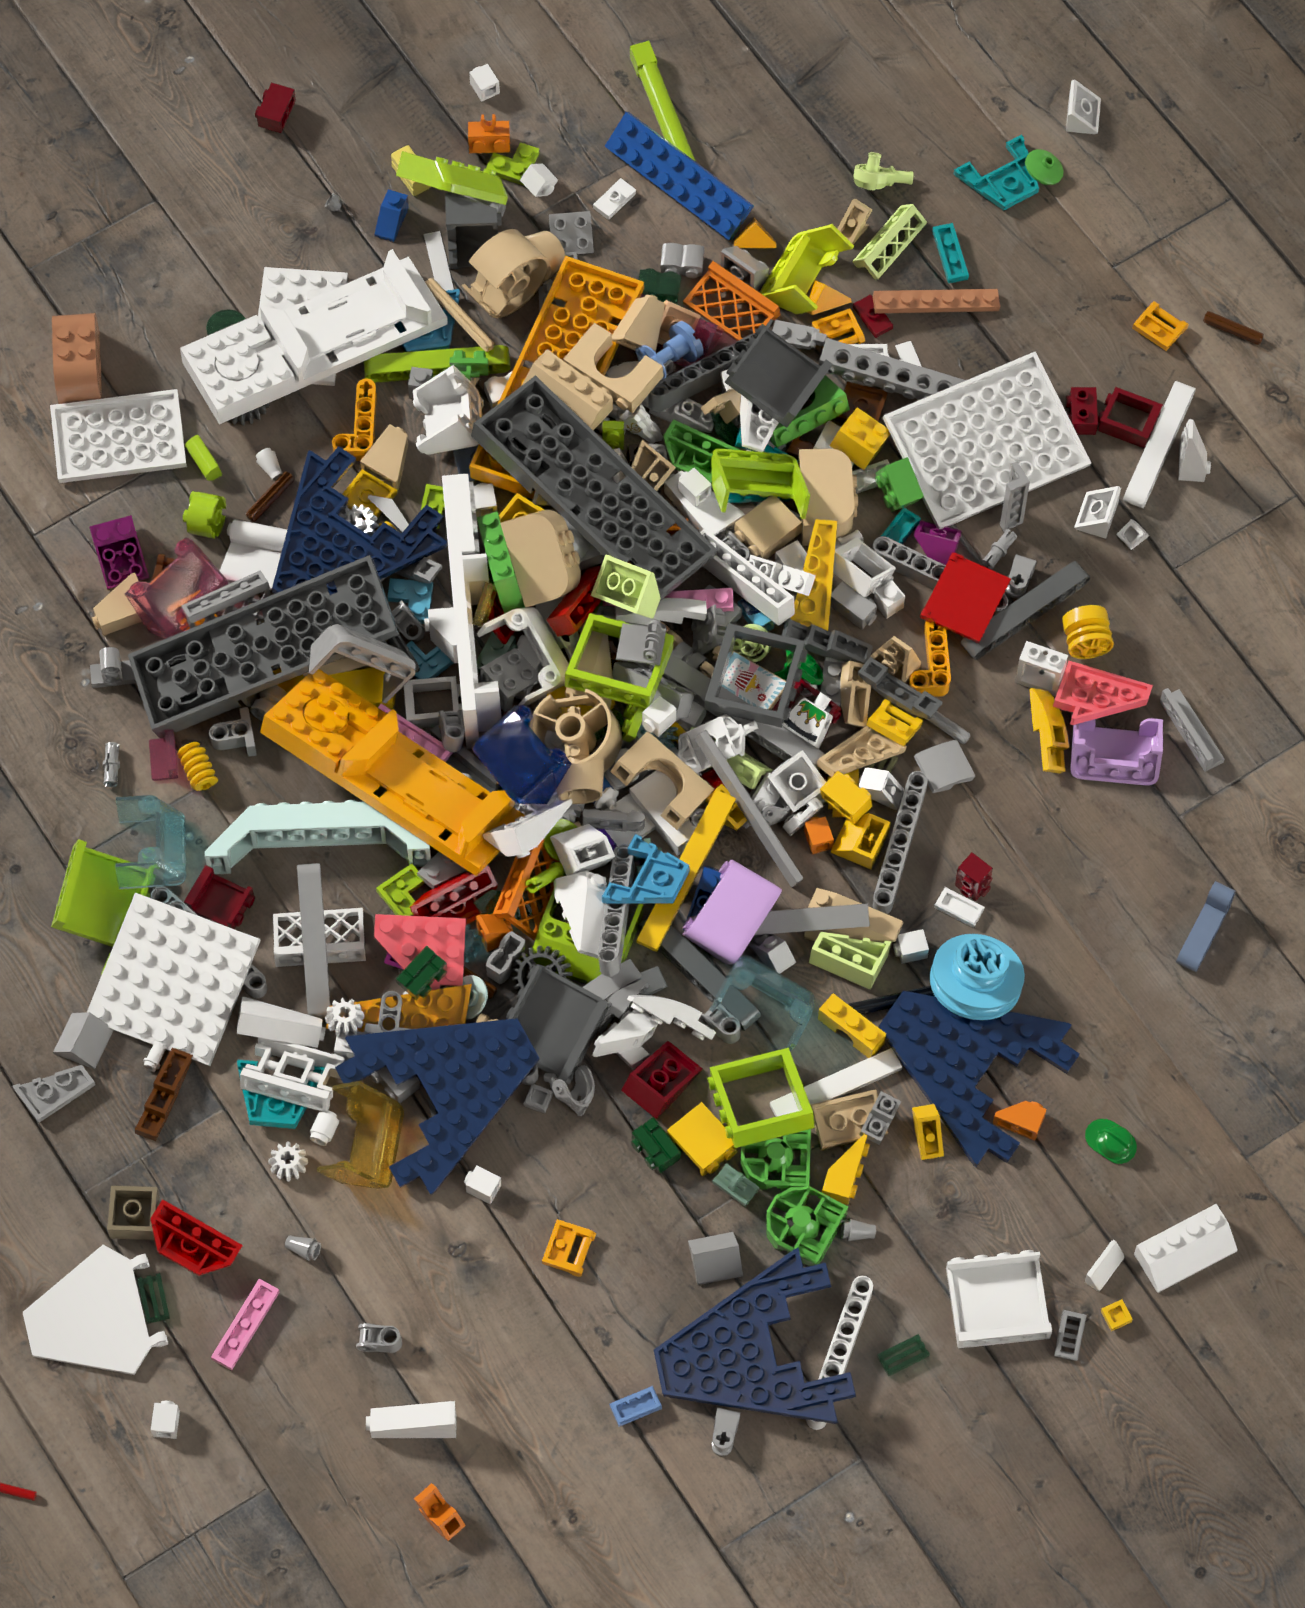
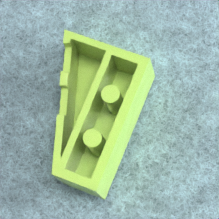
(850, 958)

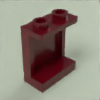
(219, 899)

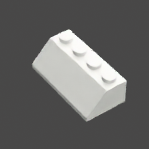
(1186, 1248)

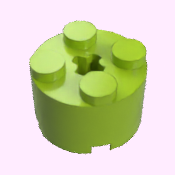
(205, 514)

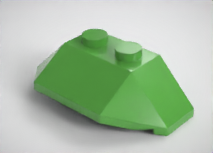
(691, 448)

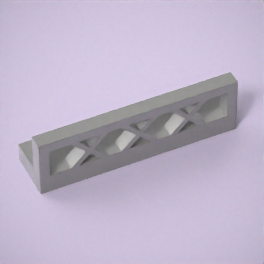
(1015, 498)
(1191, 729)

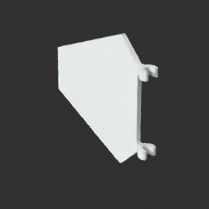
(94, 1316)

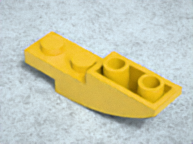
(1052, 730)

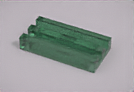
(149, 1280)
(920, 1346)

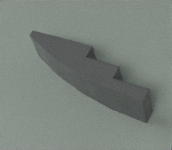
(829, 644)

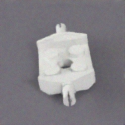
(728, 736)

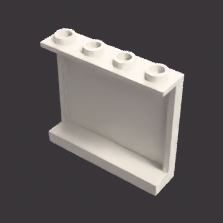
(998, 1299)

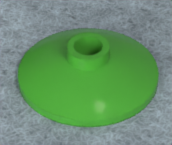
(1044, 167)

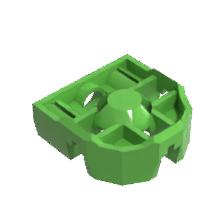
(781, 1160)
(793, 1201)

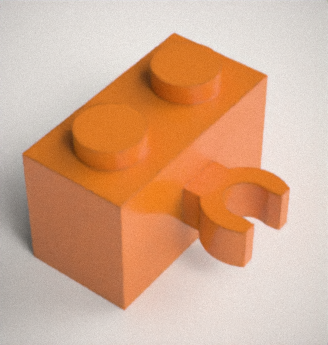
(489, 136)

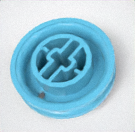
(977, 976)

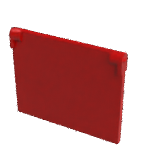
(965, 597)

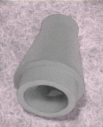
(857, 1230)
(304, 1247)

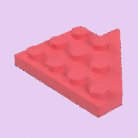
(1098, 693)
(408, 935)

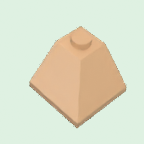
(673, 314)

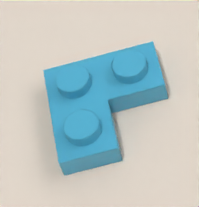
(415, 593)
(431, 664)

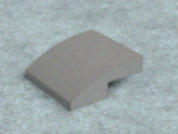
(944, 766)

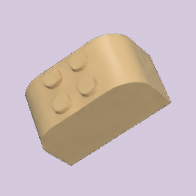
(830, 490)
(542, 556)

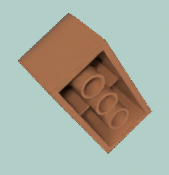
(76, 357)

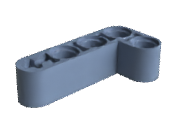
(1206, 926)

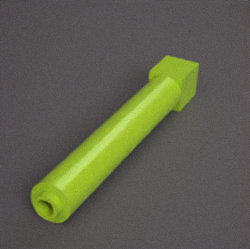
(646, 68)

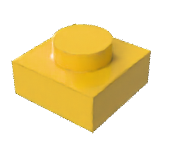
(1116, 1315)

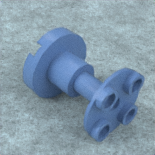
(681, 344)

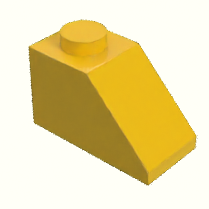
(928, 1131)

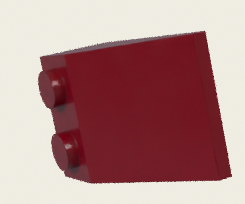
(661, 1079)

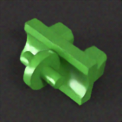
(470, 366)

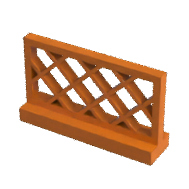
(738, 288)
(514, 887)

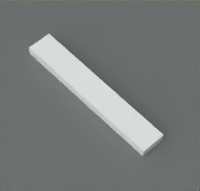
(842, 1082)

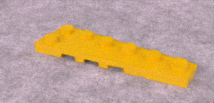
(819, 562)

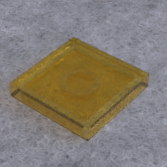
(485, 605)

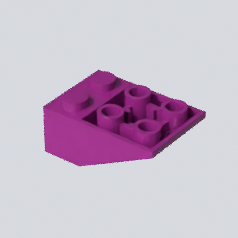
(118, 551)

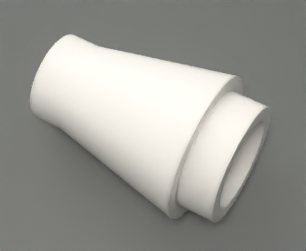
(269, 463)

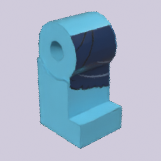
(754, 616)

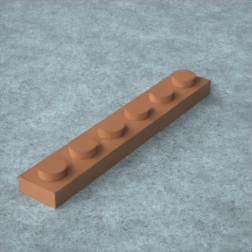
(936, 301)

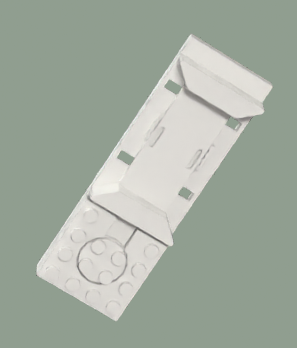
(288, 351)
(468, 577)

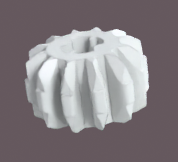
(344, 1009)
(279, 1159)

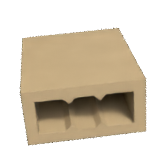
(767, 528)

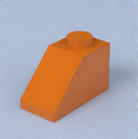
(492, 930)
(1021, 1118)

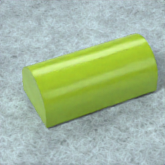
(203, 458)

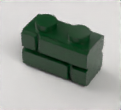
(422, 973)
(655, 1145)

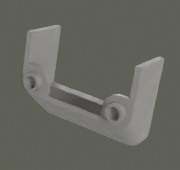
(393, 661)

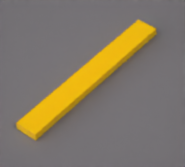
(694, 855)

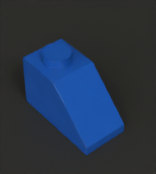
(391, 215)

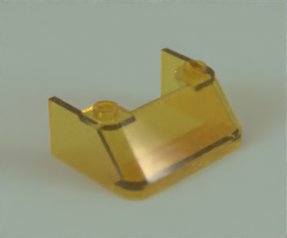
(374, 1140)

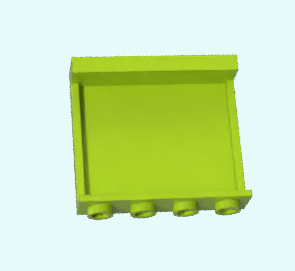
(91, 897)

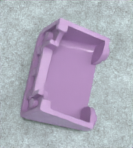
(1118, 753)
(732, 913)

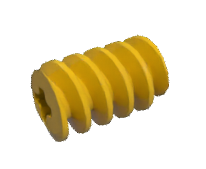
(196, 766)

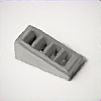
(1076, 1317)

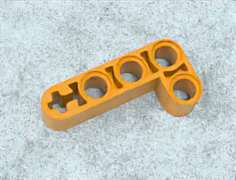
(362, 420)
(934, 672)

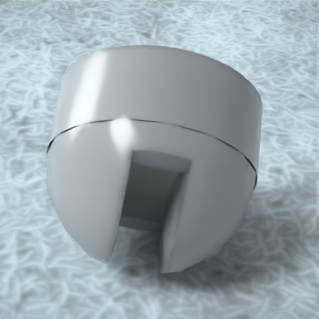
(334, 202)

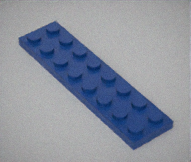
(679, 176)

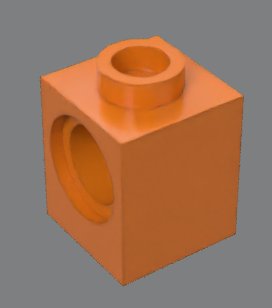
(818, 834)

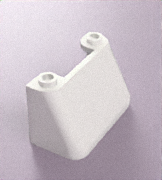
(450, 410)

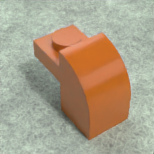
(439, 1512)

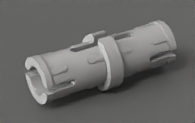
(999, 549)
(111, 764)

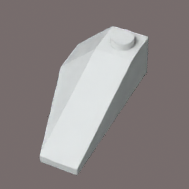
(755, 426)
(1192, 455)
(527, 831)
(583, 908)

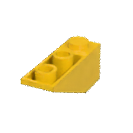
(842, 1174)

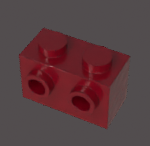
(275, 107)
(1083, 409)
(974, 877)

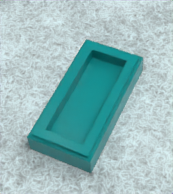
(902, 526)

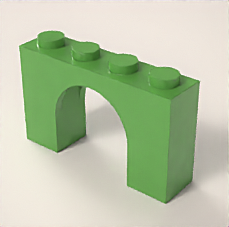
(827, 404)
(500, 562)

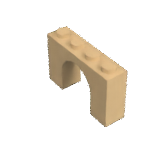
(627, 390)
(651, 754)

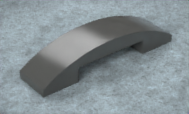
(898, 692)

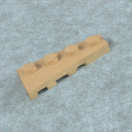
(859, 751)

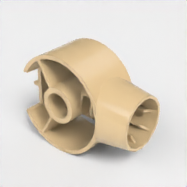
(513, 269)
(585, 776)

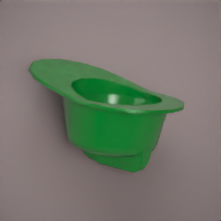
(1111, 1141)

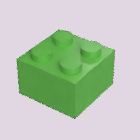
(898, 484)

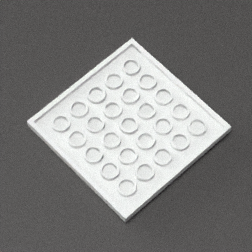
(173, 978)

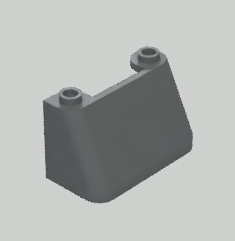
(468, 228)

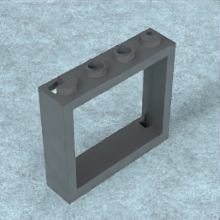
(746, 711)

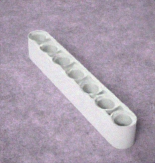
(1159, 444)
(843, 1341)

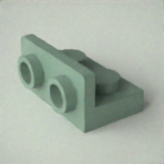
(494, 649)

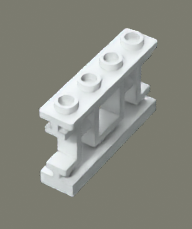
(289, 1087)

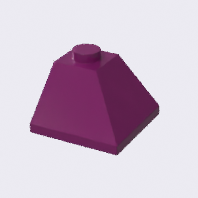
(937, 542)

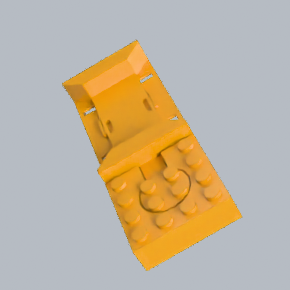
(590, 298)
(365, 750)

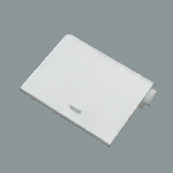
(252, 549)

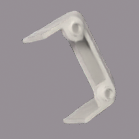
(543, 643)

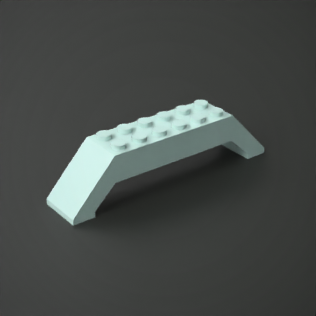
(308, 826)

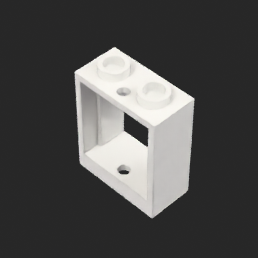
(866, 559)
(1034, 663)
(430, 684)

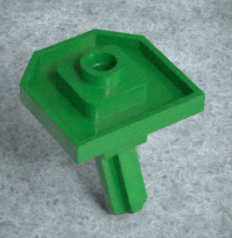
(810, 669)

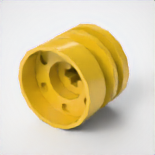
(1087, 632)

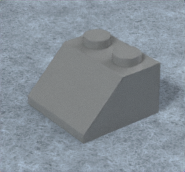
(744, 266)

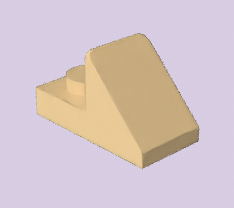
(854, 221)
(726, 404)

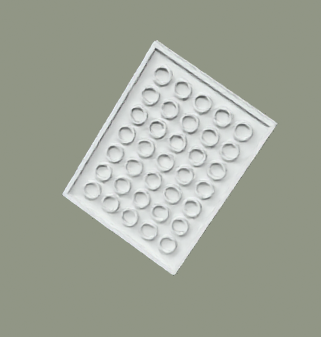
(976, 429)

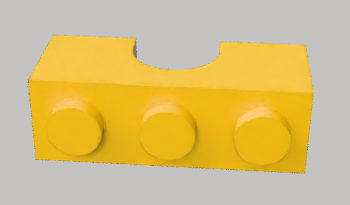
(864, 1034)

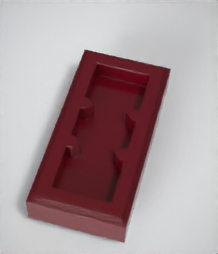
(876, 322)

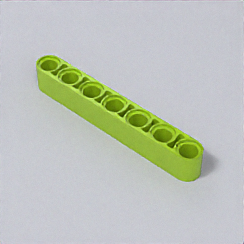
(398, 365)

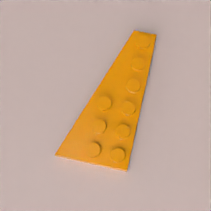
(437, 1009)

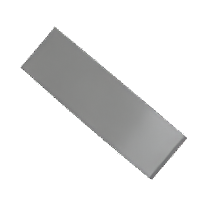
(619, 1001)

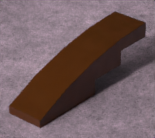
(163, 1094)

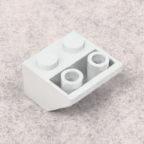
(582, 849)

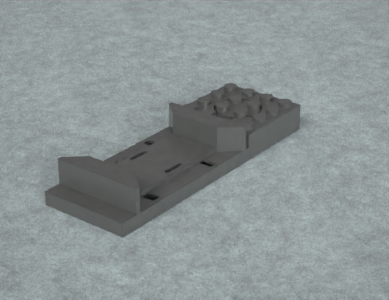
(573, 468)
(234, 658)

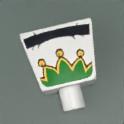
(810, 720)

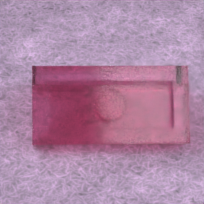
(164, 757)

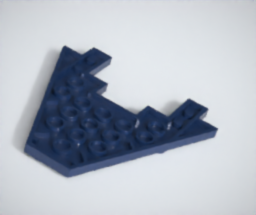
(324, 541)
(953, 1053)
(464, 1070)
(730, 1353)

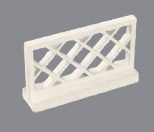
(337, 952)

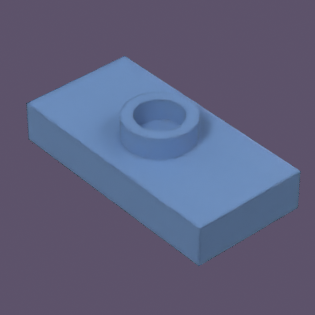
(635, 1406)

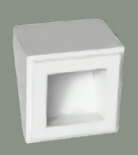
(1132, 534)

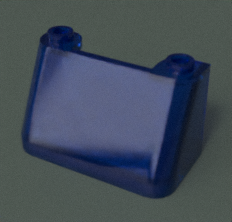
(520, 759)

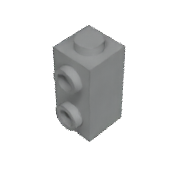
(853, 605)

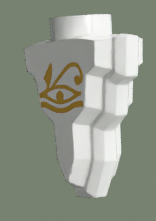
(640, 423)

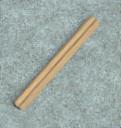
(460, 315)

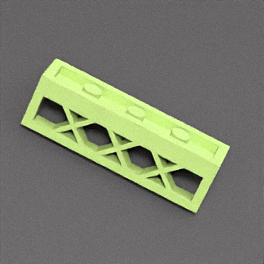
(884, 237)
(747, 768)

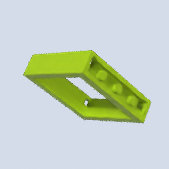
(609, 687)
(770, 1127)

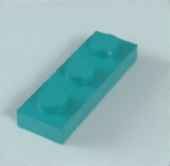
(950, 253)

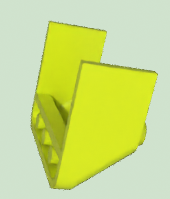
(800, 266)

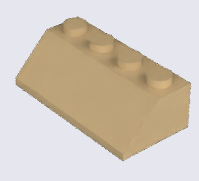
(573, 388)

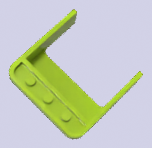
(453, 177)
(758, 475)
(557, 936)

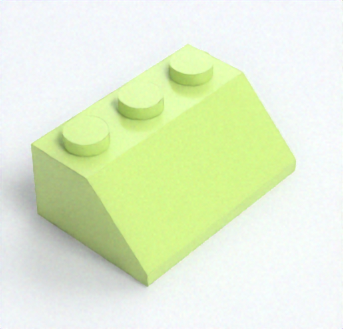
(627, 587)

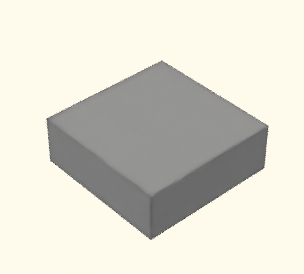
(538, 1098)

